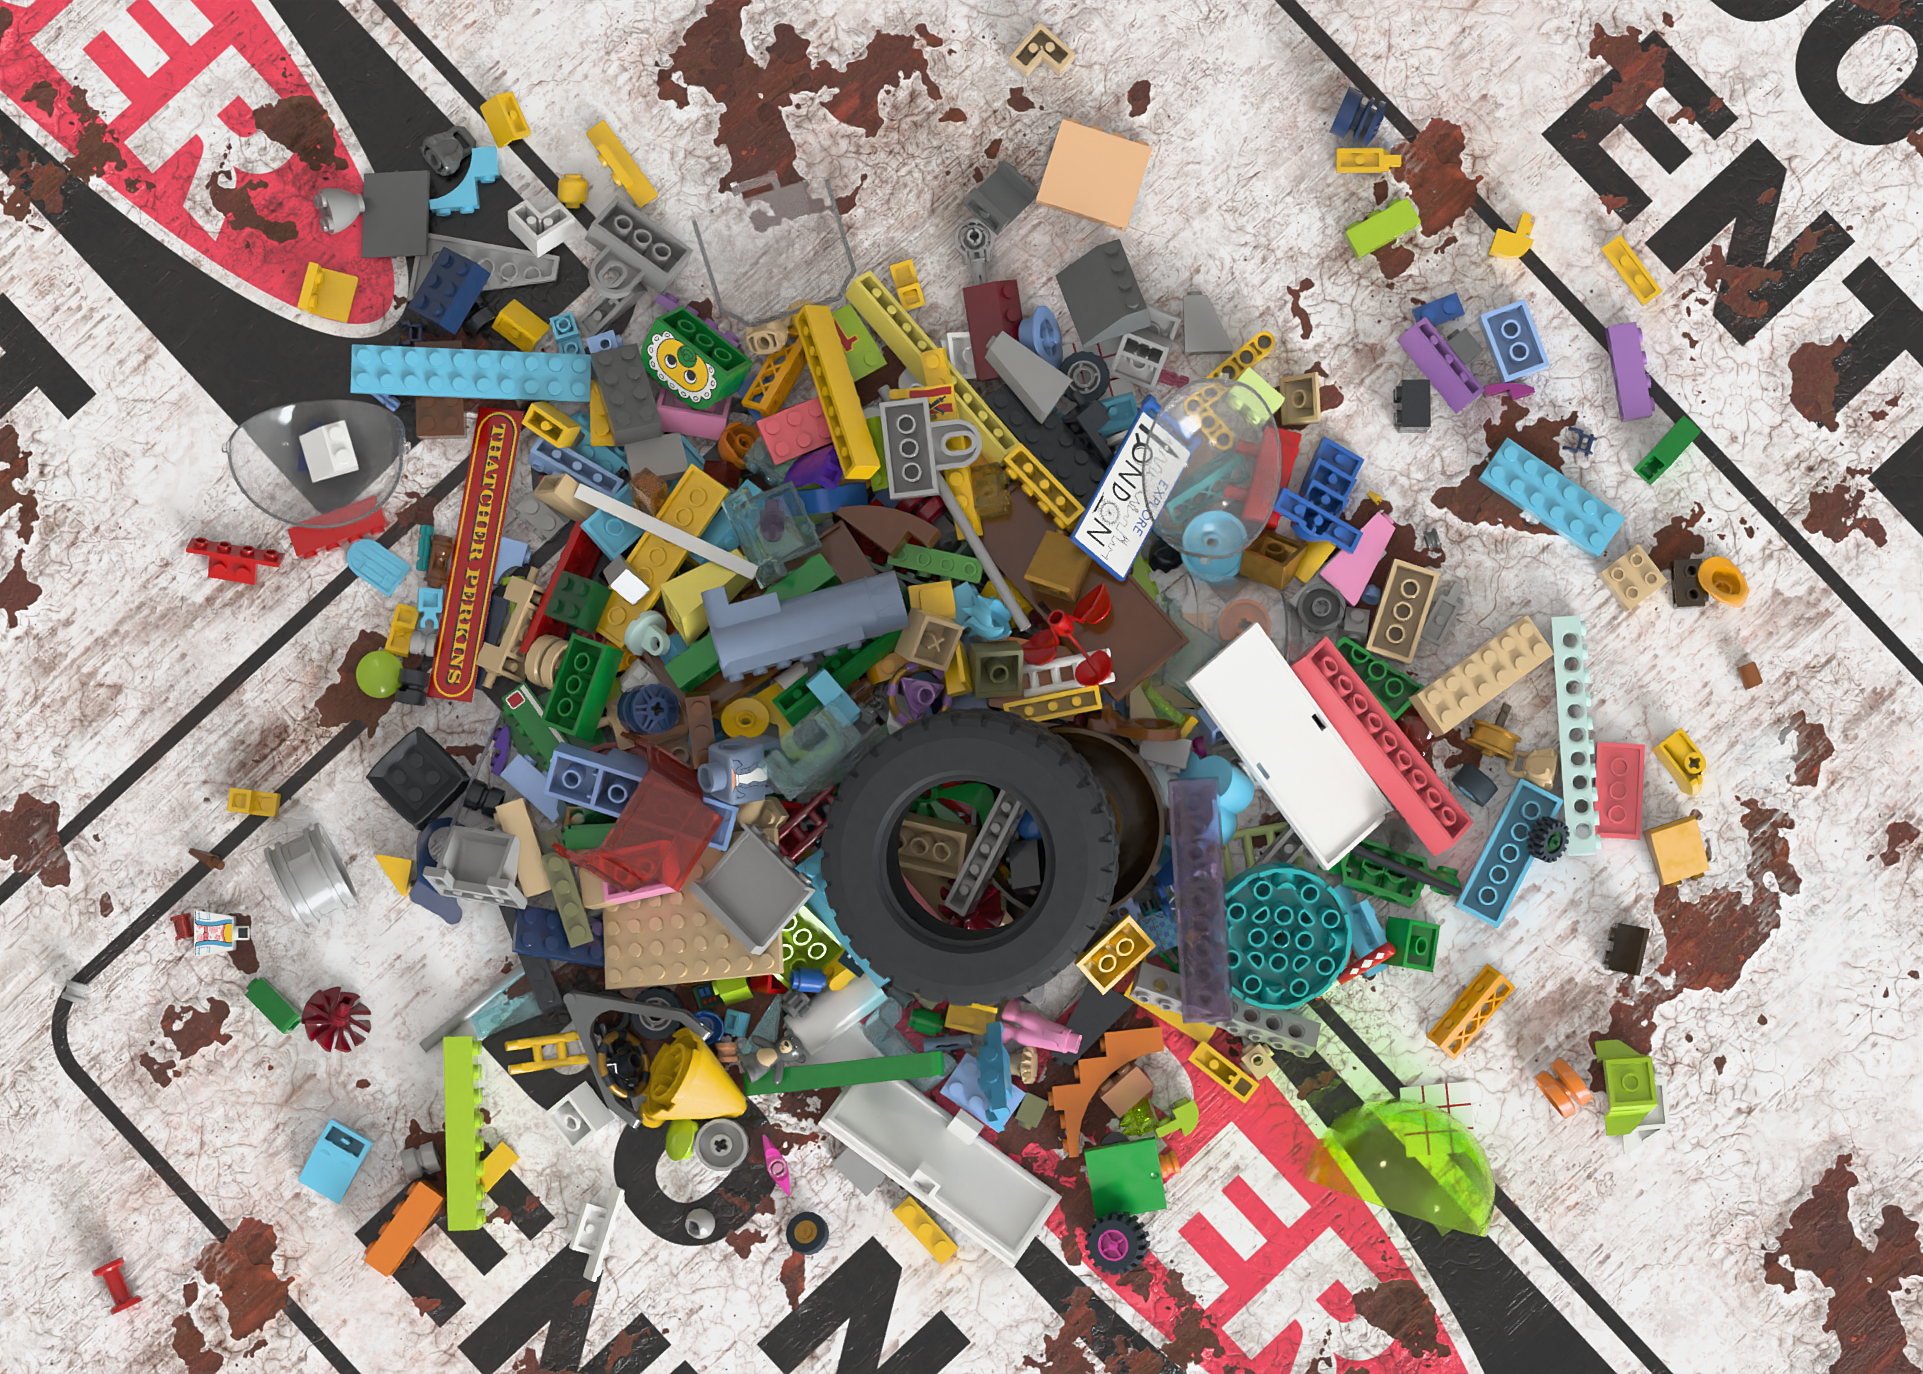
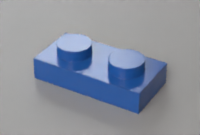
(1440, 310)

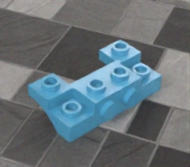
(995, 1075)

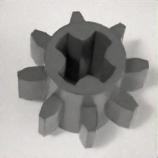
(795, 1003)

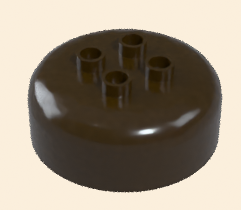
(1136, 803)

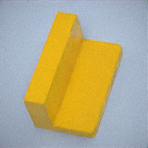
(505, 119)
(520, 326)
(958, 673)

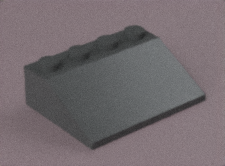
(1103, 295)

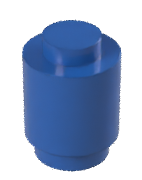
(807, 979)

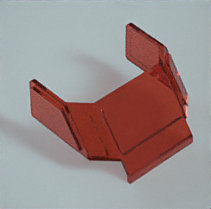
(657, 831)

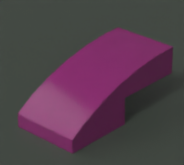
(1514, 390)

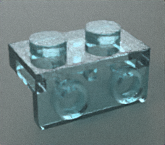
(758, 460)

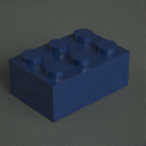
(449, 290)

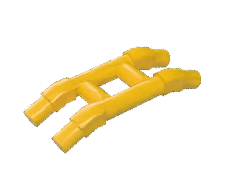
(537, 1043)

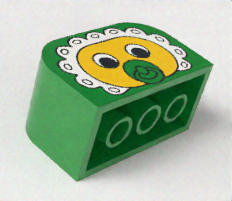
(693, 359)

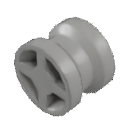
(75, 991)

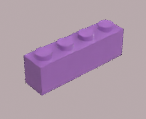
(1440, 365)
(1629, 372)

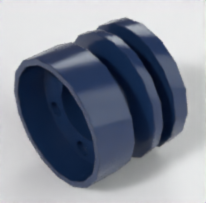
(1358, 117)
(636, 713)

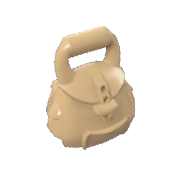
(768, 337)
(1538, 767)

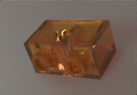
(648, 492)

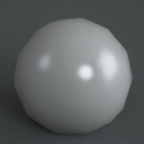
(700, 1223)

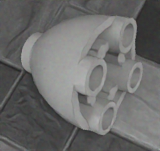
(337, 208)

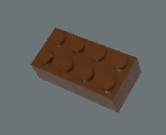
(441, 415)

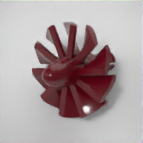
(986, 915)
(329, 1017)

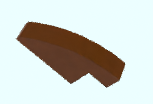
(888, 527)

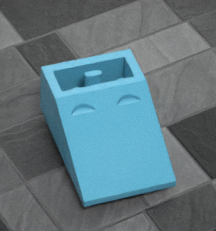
(336, 1160)

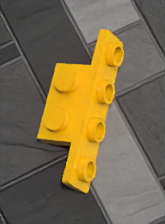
(621, 163)

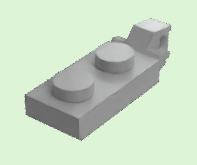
(1442, 615)

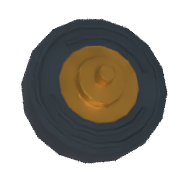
(807, 1233)

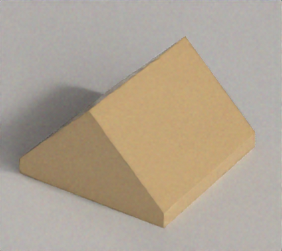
(1301, 399)

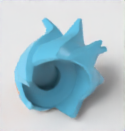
(988, 618)

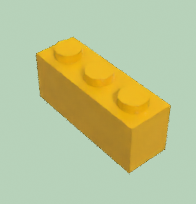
(925, 1229)

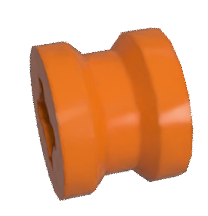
(1169, 1164)

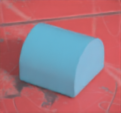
(736, 1022)

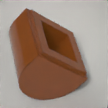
(1749, 675)

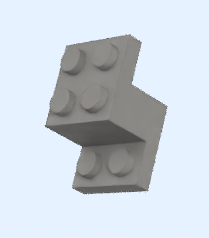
(1146, 350)

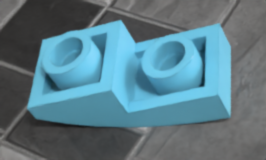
(567, 334)

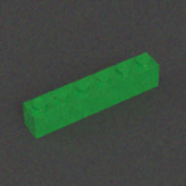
(843, 667)

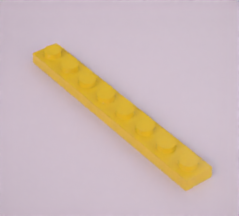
(959, 479)

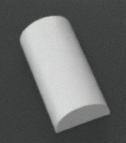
(835, 1012)

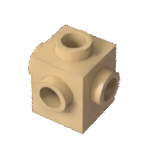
(1263, 1065)

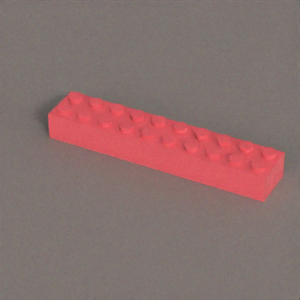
(1381, 747)

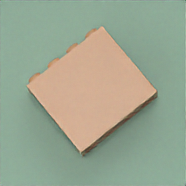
(1094, 174)

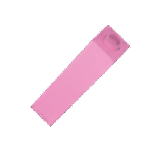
(1352, 571)

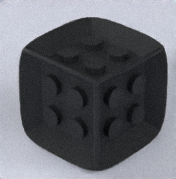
(418, 778)

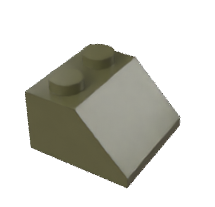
(996, 669)

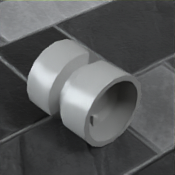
(421, 1160)

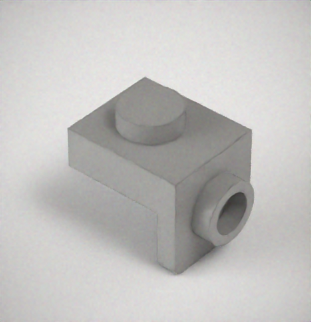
(1356, 625)

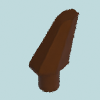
(208, 859)

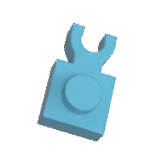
(429, 603)

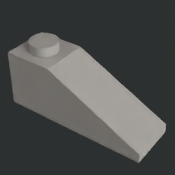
(606, 311)

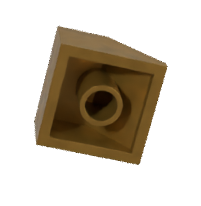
(1272, 559)

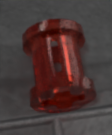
(182, 926)

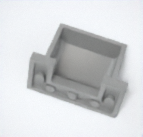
(478, 867)

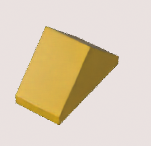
(398, 870)

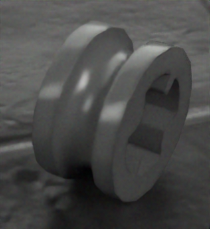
(1431, 539)

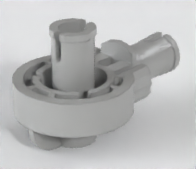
(975, 247)

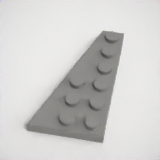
(507, 265)

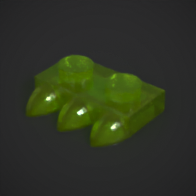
(1139, 1118)

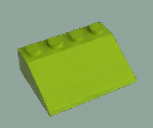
(807, 944)

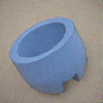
(1371, 594)

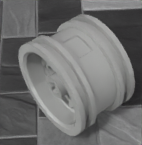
(311, 876)

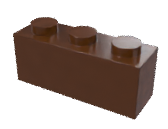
(700, 725)

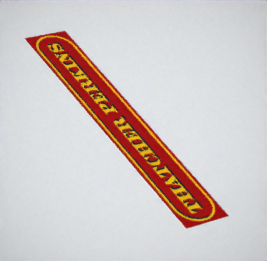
(475, 554)

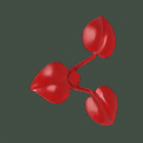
(1042, 646)

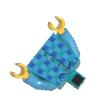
(1158, 928)

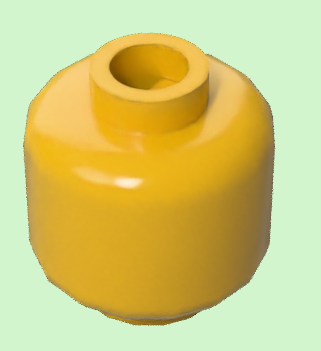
(573, 190)

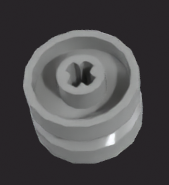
(709, 1151)

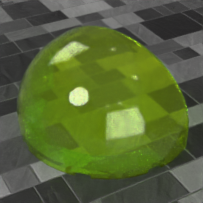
(1409, 1162)

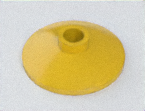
(743, 711)

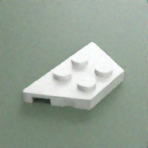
(1653, 1124)

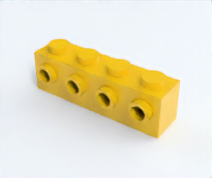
(1044, 487)

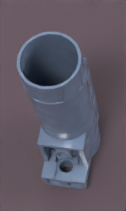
(775, 632)

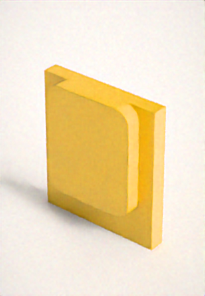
(933, 598)

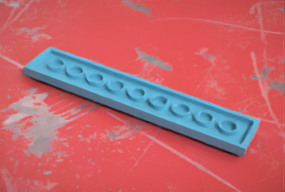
(470, 373)

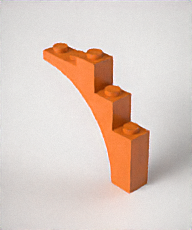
(1092, 1072)

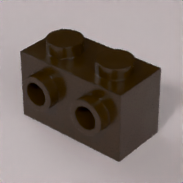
(1685, 584)

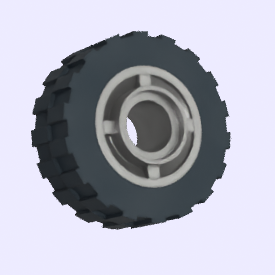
(1094, 367)
(650, 1026)

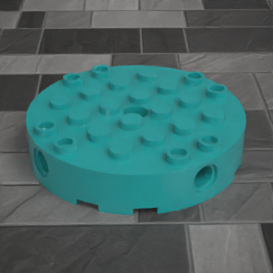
(1313, 940)

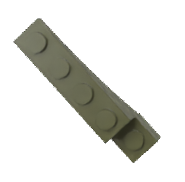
(565, 889)

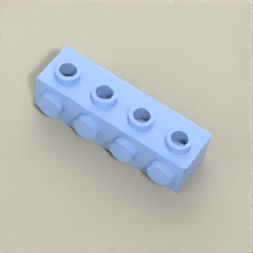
(556, 460)

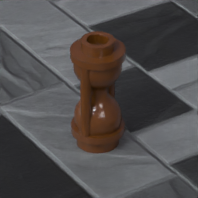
(440, 551)

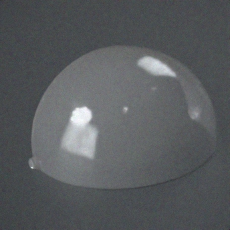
(266, 456)
(1212, 468)

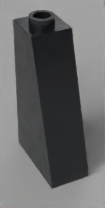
(1091, 1019)

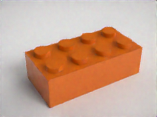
(405, 1228)

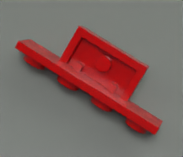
(234, 561)

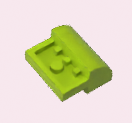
(1185, 1118)

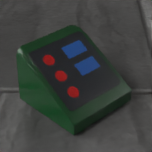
(706, 996)

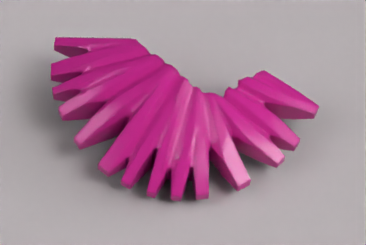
(776, 1165)

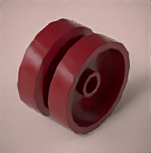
(926, 508)

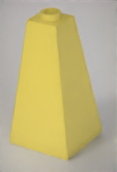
(684, 599)

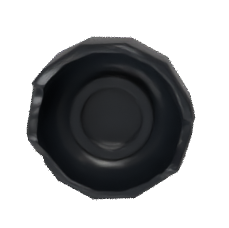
(1163, 557)

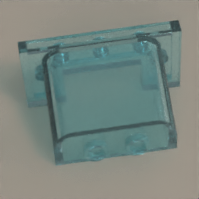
(798, 535)
(810, 749)

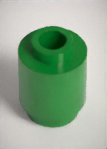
(926, 1021)

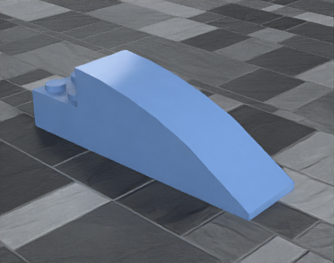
(610, 781)

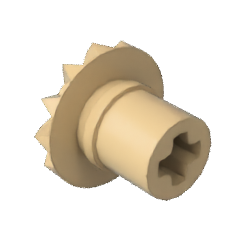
(1025, 1064)

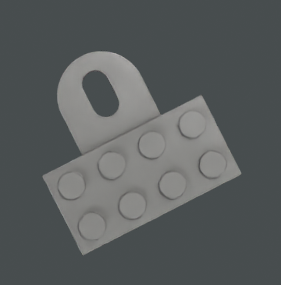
(634, 249)
(918, 447)

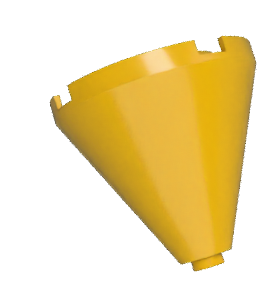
(690, 1083)

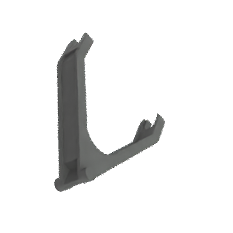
(584, 1011)

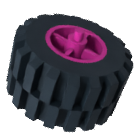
(1117, 1243)

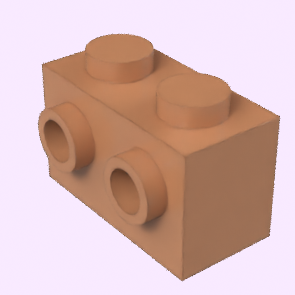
(1125, 1088)

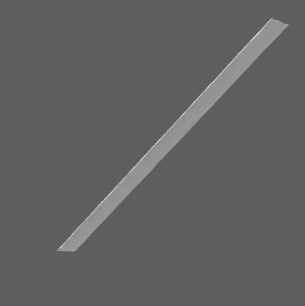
(666, 531)

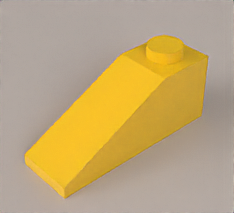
(1223, 1071)

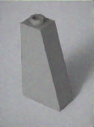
(1027, 374)

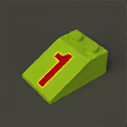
(858, 345)

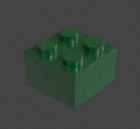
(578, 602)

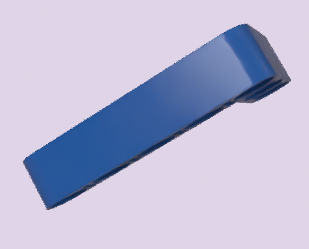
(824, 500)

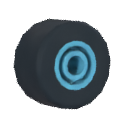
(1474, 784)

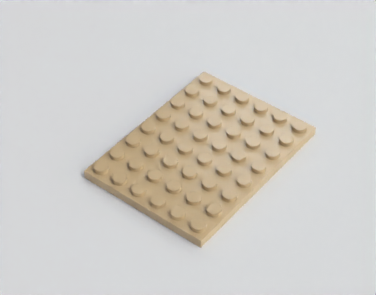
(679, 939)

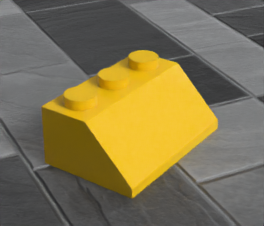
(1115, 954)

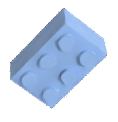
(1513, 341)
(964, 1090)

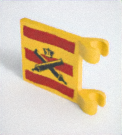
(940, 397)

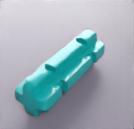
(424, 545)

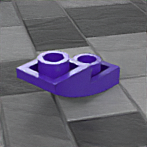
(503, 742)

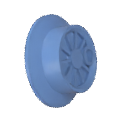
(1042, 336)

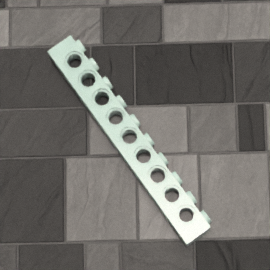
(1562, 627)

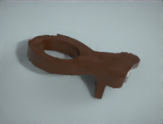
(1148, 729)

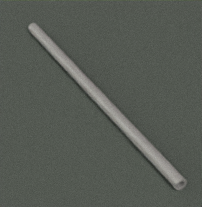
(975, 543)
(481, 1001)

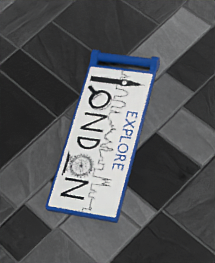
(1116, 515)

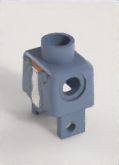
(734, 769)

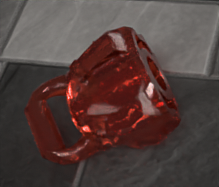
(1416, 731)

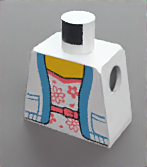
(216, 933)

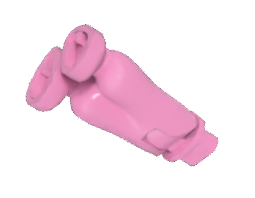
(1037, 1030)

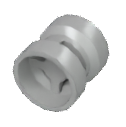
(422, 643)

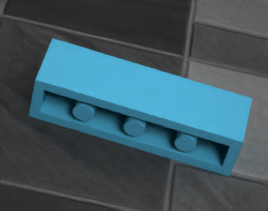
(720, 531)

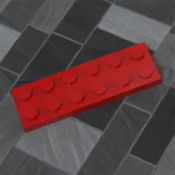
(578, 558)

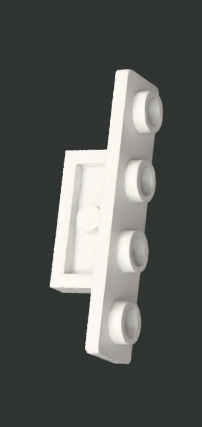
(595, 1229)

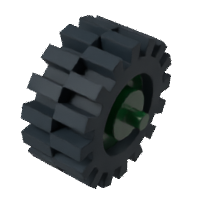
(1547, 839)

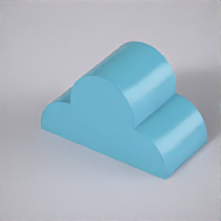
(1234, 787)

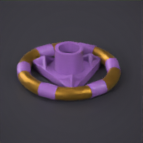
(917, 693)

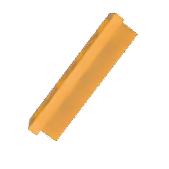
(785, 378)
(1468, 1009)

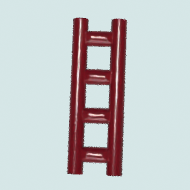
(792, 824)

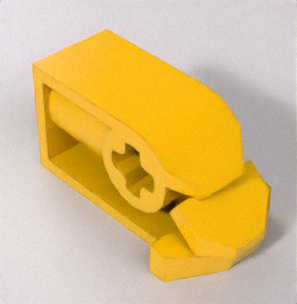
(1675, 754)

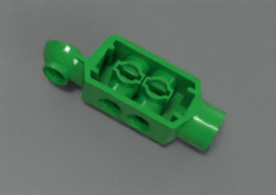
(1386, 884)

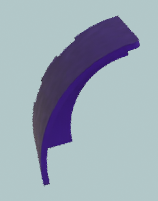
(817, 466)

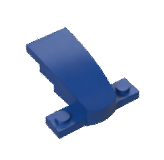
(1323, 497)

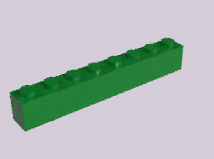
(701, 660)

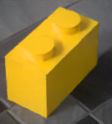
(551, 424)

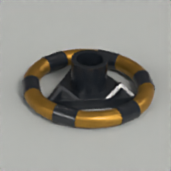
(624, 1064)

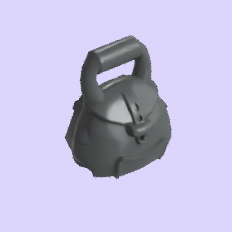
(445, 152)

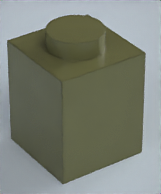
(1031, 1111)

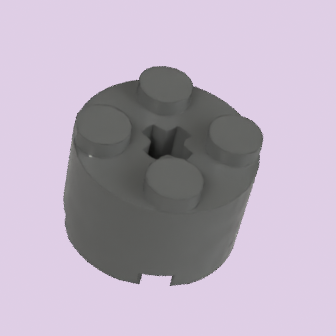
(1326, 595)

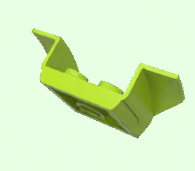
(1628, 1086)

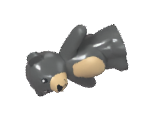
(772, 1056)

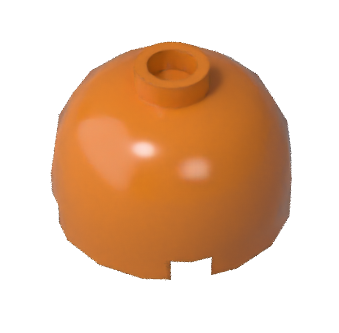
(736, 442)

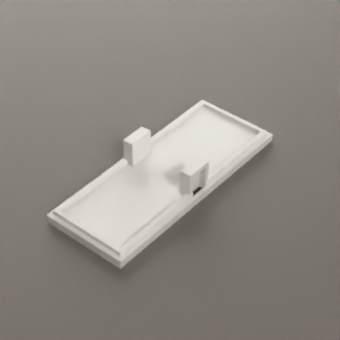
(1281, 747)
(964, 1173)

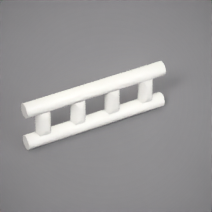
(1057, 684)

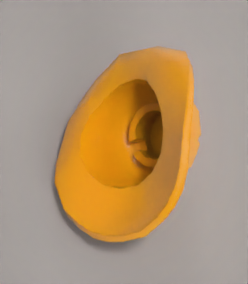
(1723, 581)

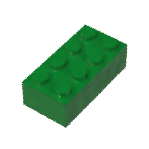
(581, 687)

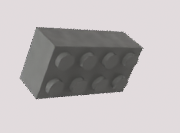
(626, 395)

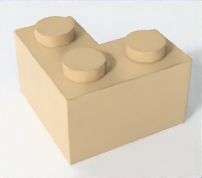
(1044, 47)

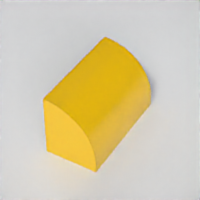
(1312, 560)

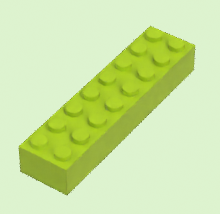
(463, 1132)

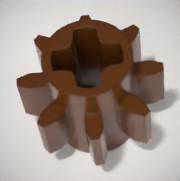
(861, 691)

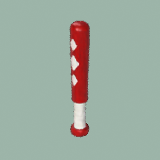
(1365, 963)

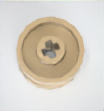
(545, 660)

